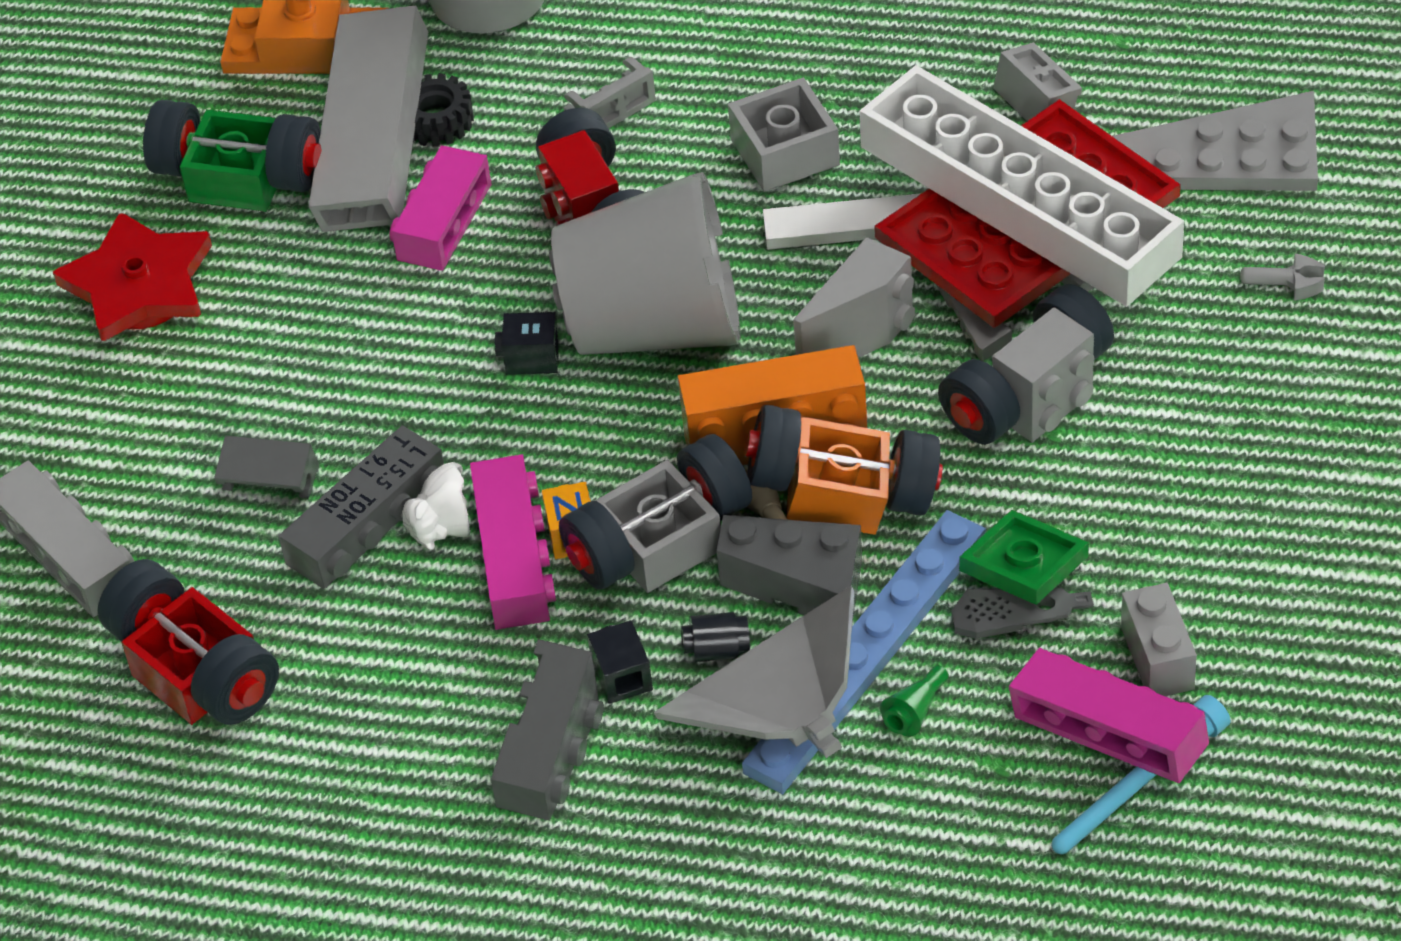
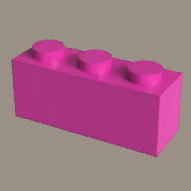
(441, 207)

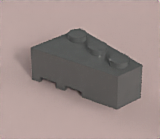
(551, 733)

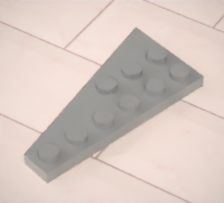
(1238, 148)

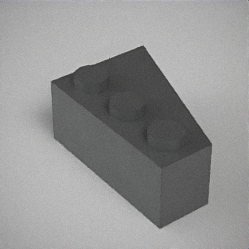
(789, 559)

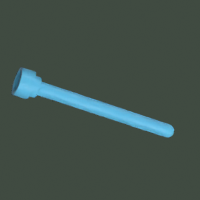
(1216, 720)

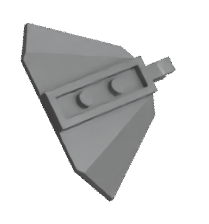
(781, 685)

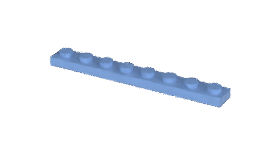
(877, 638)

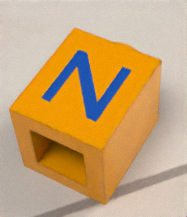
(559, 502)

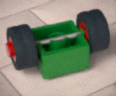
(231, 155)

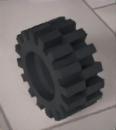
(446, 123)

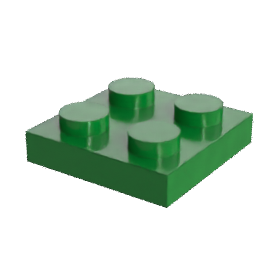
(1024, 556)

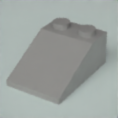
(860, 303)

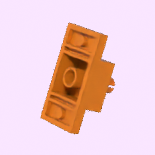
(284, 37)

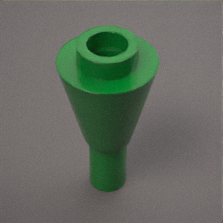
(907, 708)

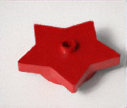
(137, 276)

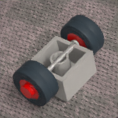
(1034, 375)
(658, 519)

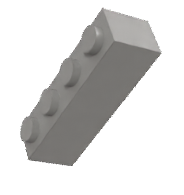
(59, 534)

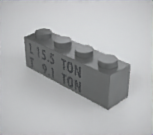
(359, 508)

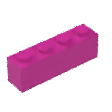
(510, 542)
(1109, 714)

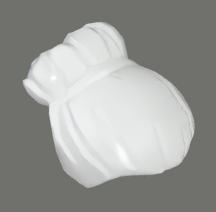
(439, 507)

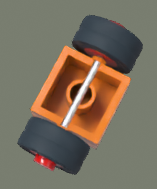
(841, 469)

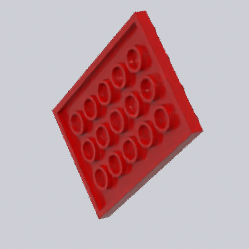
(985, 266)

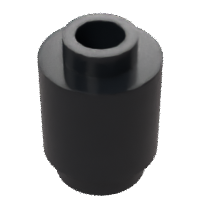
(715, 636)

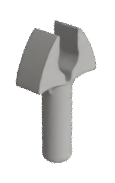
(1293, 276)

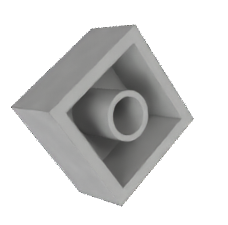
(784, 134)

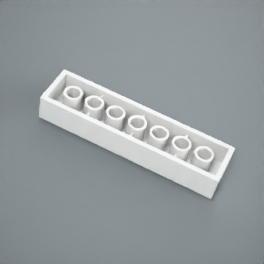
(1022, 185)

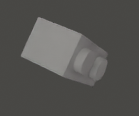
(1158, 640)

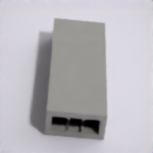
(369, 119)

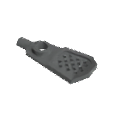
(997, 612)

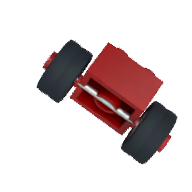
(575, 165)
(186, 646)

